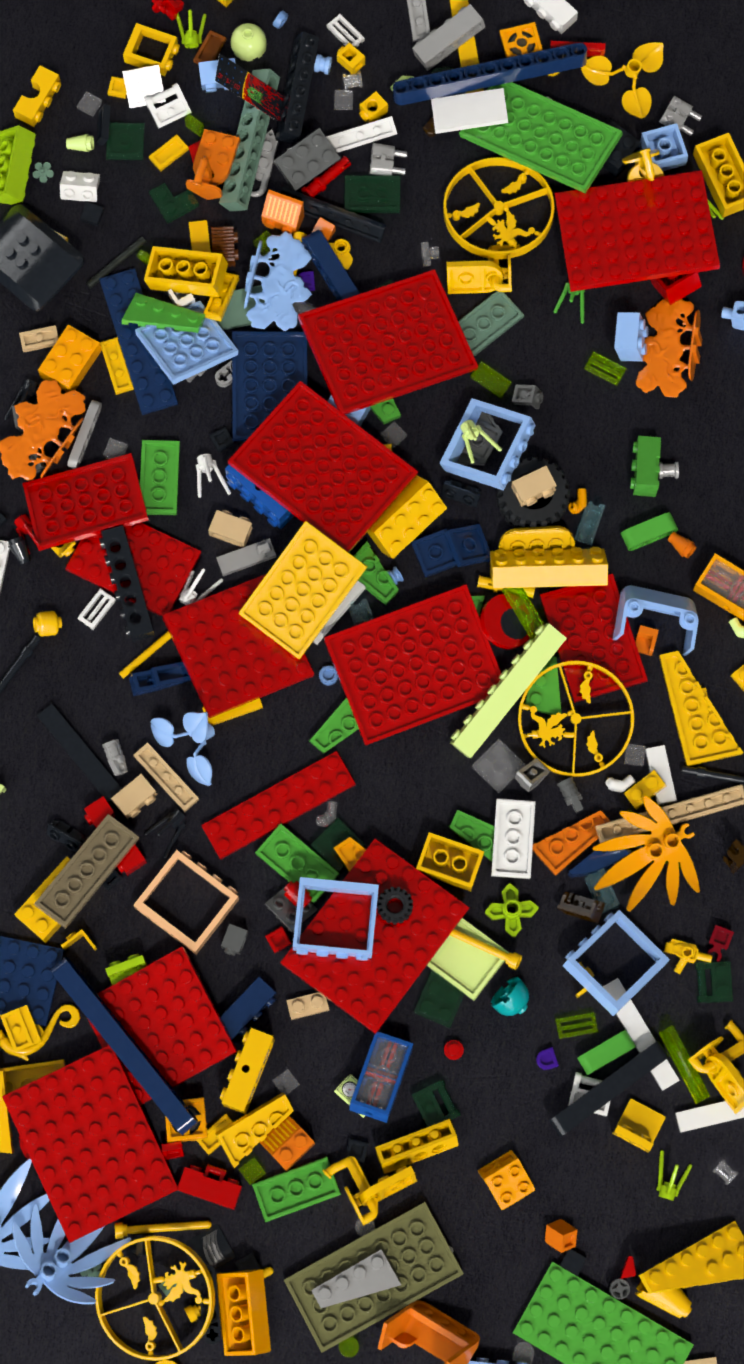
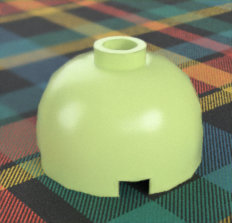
(248, 42)

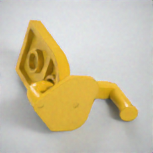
(643, 165)
(479, 276)
(721, 1070)
(371, 1195)

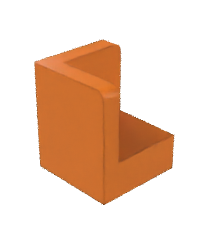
(646, 640)
(561, 1235)

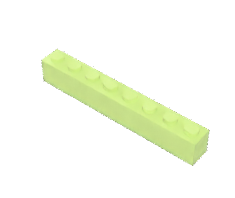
(507, 690)

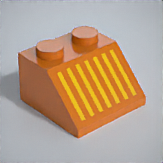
(282, 212)
(287, 1143)

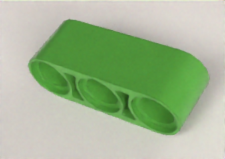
(649, 531)
(606, 1052)

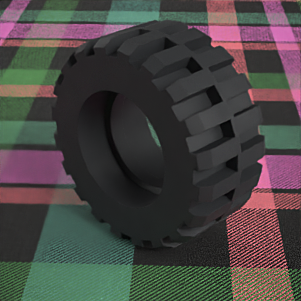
(544, 516)

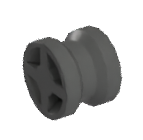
(623, 1289)

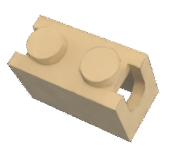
(534, 486)
(230, 528)
(134, 797)

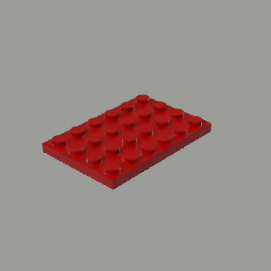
(85, 501)
(159, 561)
(588, 622)

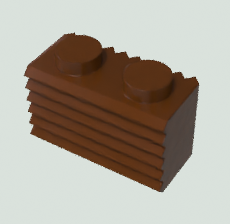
(224, 243)

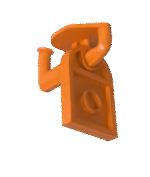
(214, 157)

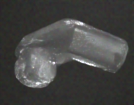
(328, 817)

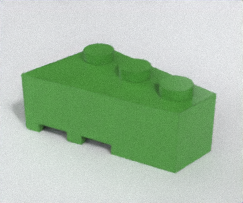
(646, 466)

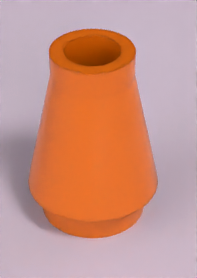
(683, 545)

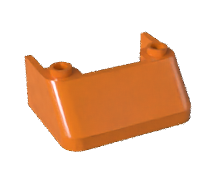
(432, 1331)

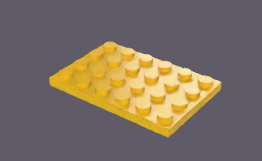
(303, 590)

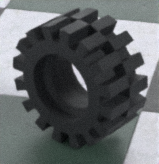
(389, 916)

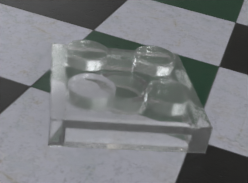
(498, 765)

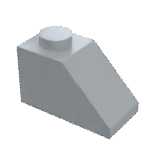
(531, 775)

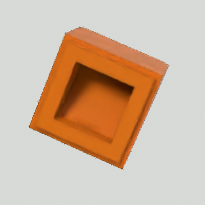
(325, 227)

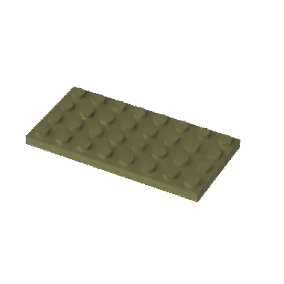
(413, 1251)

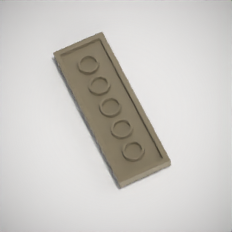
(86, 871)

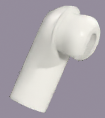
(618, 785)

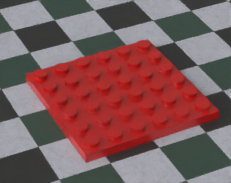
(227, 654)
(169, 1020)

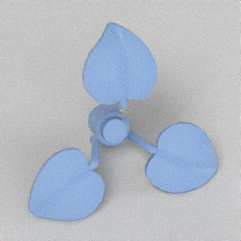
(200, 730)

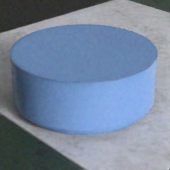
(280, 19)
(328, 675)

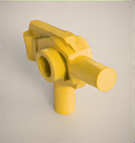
(686, 952)

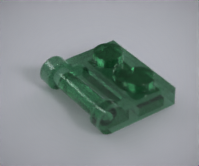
(720, 982)
(429, 1106)

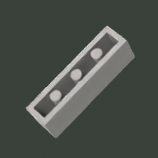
(448, 37)

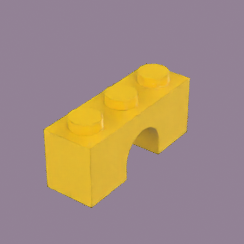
(31, 109)

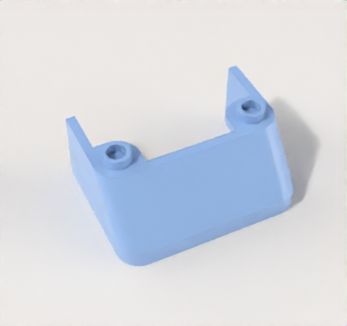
(635, 599)

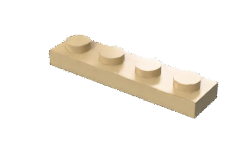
(166, 777)

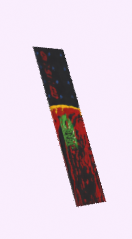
(248, 87)

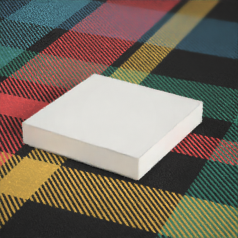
(142, 83)

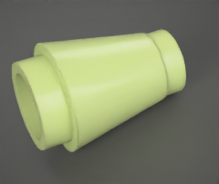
(81, 143)

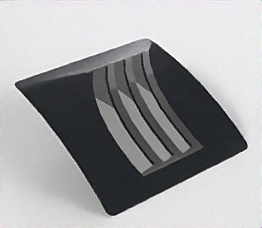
(212, 1247)

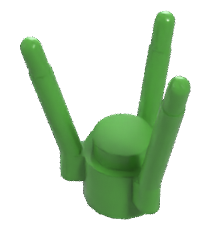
(567, 288)

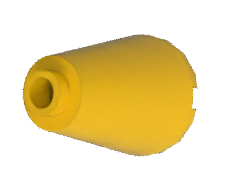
(671, 1301)

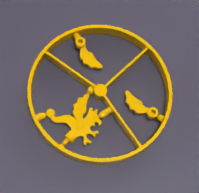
(506, 234)
(546, 733)
(181, 1278)

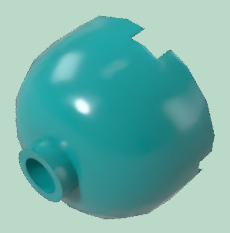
(511, 999)

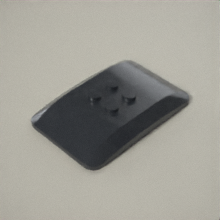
(34, 258)

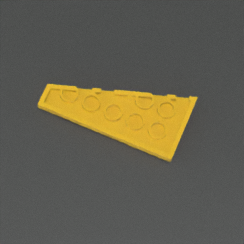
(697, 721)
(706, 1262)

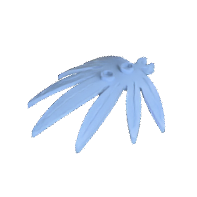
(8, 1195)
(56, 1266)

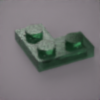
(170, 206)

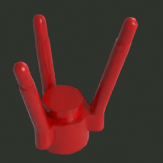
(24, 526)

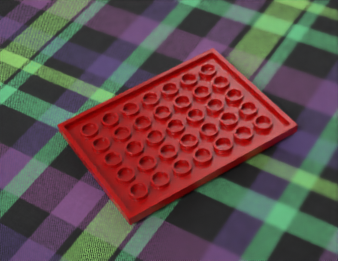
(637, 231)
(387, 342)
(323, 467)
(414, 664)
(399, 952)
(90, 1143)

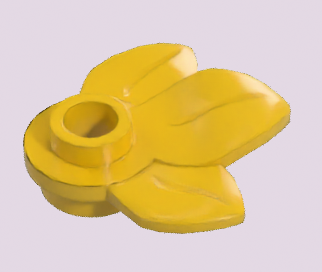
(343, 256)

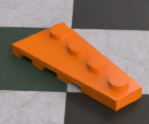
(565, 846)

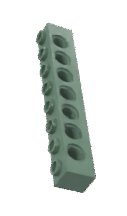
(252, 133)

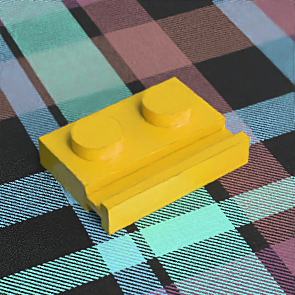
(20, 1028)

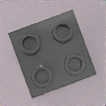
(286, 910)

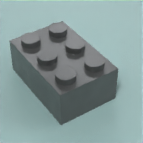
(306, 159)

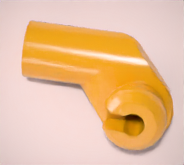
(581, 502)

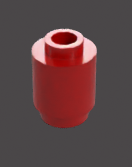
(292, 893)

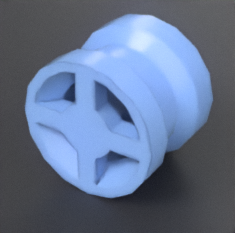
(322, 64)

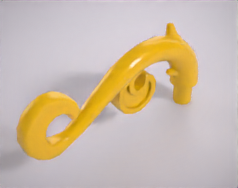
(44, 1035)

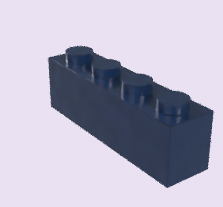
(248, 1008)

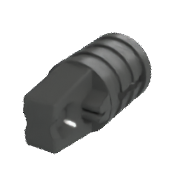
(571, 794)

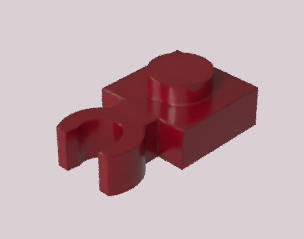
(720, 939)

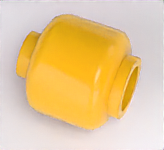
(47, 623)

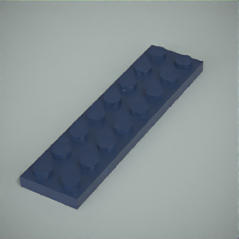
(148, 379)

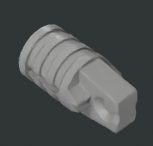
(115, 757)

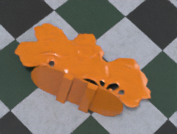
(665, 348)
(40, 425)

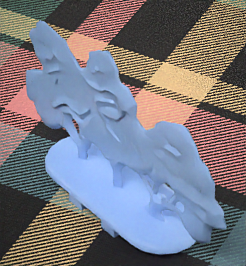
(280, 285)

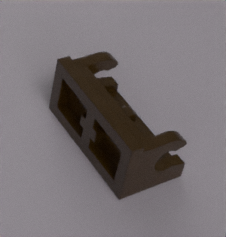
(736, 854)
(581, 907)

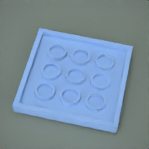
(184, 352)

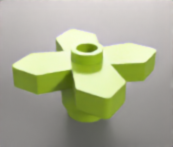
(512, 920)

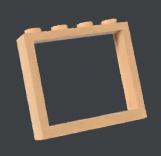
(214, 880)

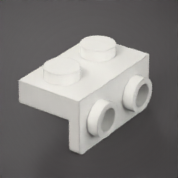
(79, 186)

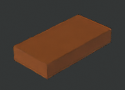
(210, 47)

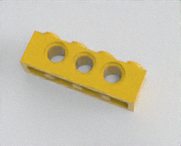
(417, 1146)

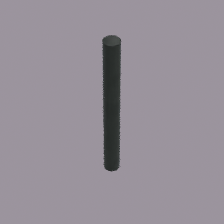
(116, 262)

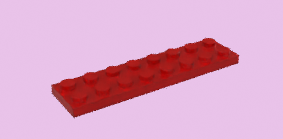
(278, 805)

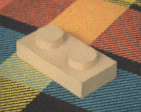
(39, 338)
(307, 1005)

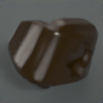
(429, 128)

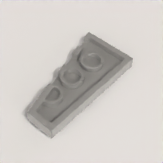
(362, 1279)

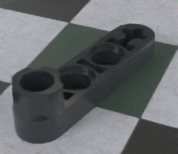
(217, 1329)

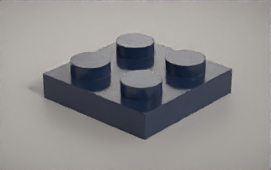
(468, 545)
(434, 553)

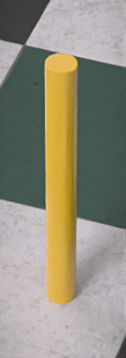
(143, 656)

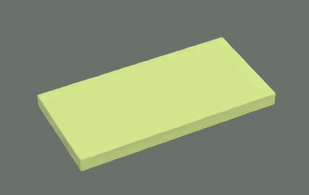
(464, 964)

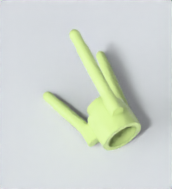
(471, 432)

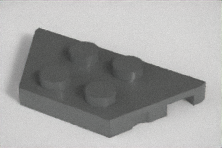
(481, 447)

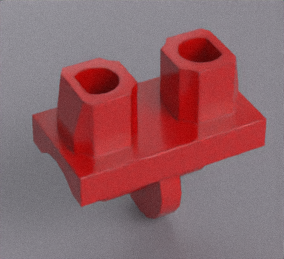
(168, 7)

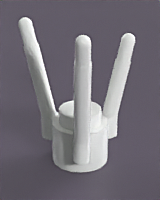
(206, 465)
(189, 596)

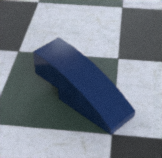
(158, 678)
(597, 861)

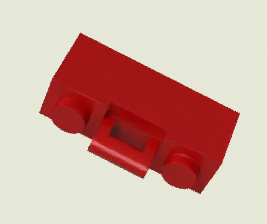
(219, 1192)

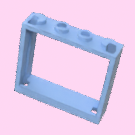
(511, 461)
(341, 887)
(592, 985)

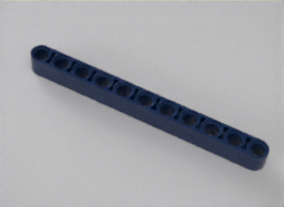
(490, 74)
(124, 1046)

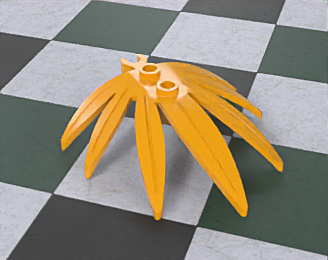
(660, 846)

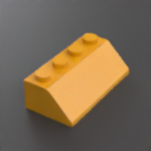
(243, 1312)

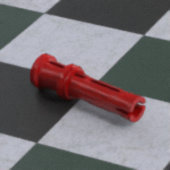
(320, 183)

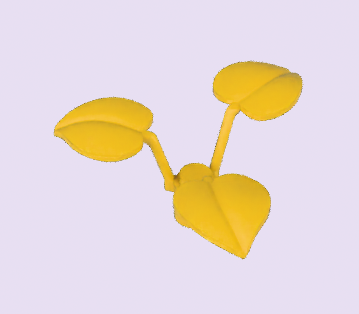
(647, 57)

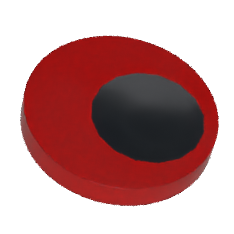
(502, 624)

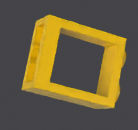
(133, 44)

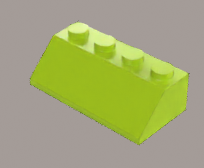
(15, 160)

